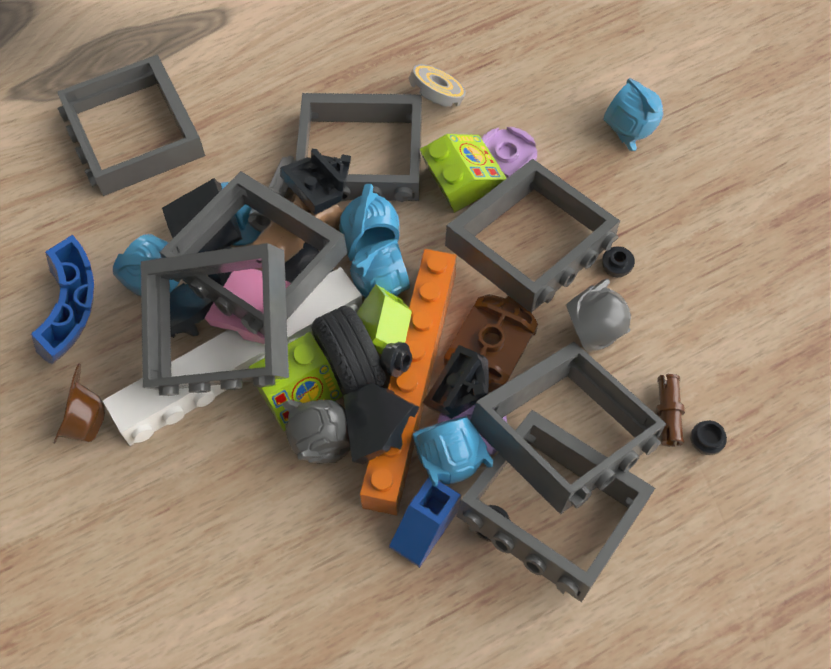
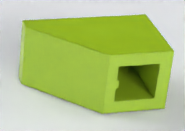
(384, 317)

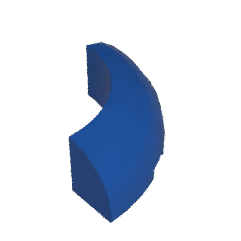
(70, 315)

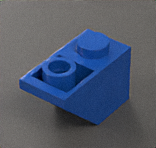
(425, 521)

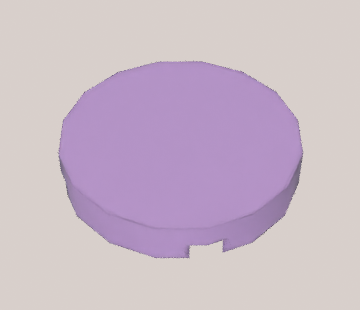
(510, 148)

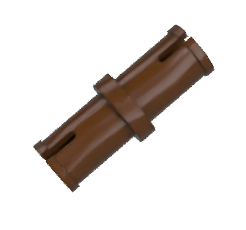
(670, 410)

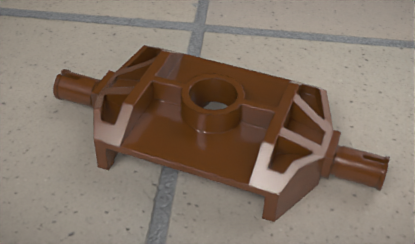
(507, 320)

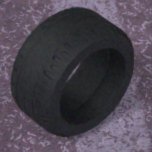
(348, 349)

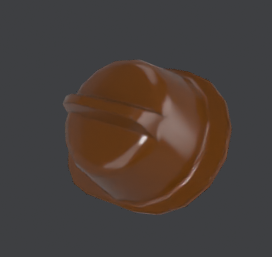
(83, 412)

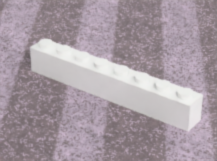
(142, 411)

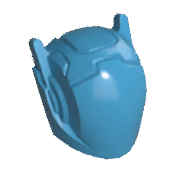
(634, 113)
(368, 221)
(128, 265)
(380, 265)
(451, 450)

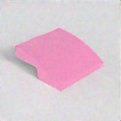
(249, 287)

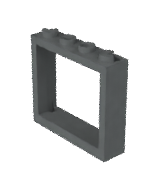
(117, 85)
(373, 109)
(532, 176)
(221, 209)
(156, 317)
(596, 383)
(535, 555)

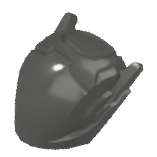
(599, 316)
(317, 430)

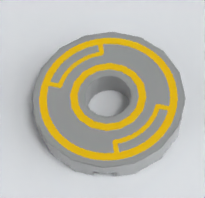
(437, 85)

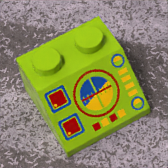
(462, 168)
(308, 379)

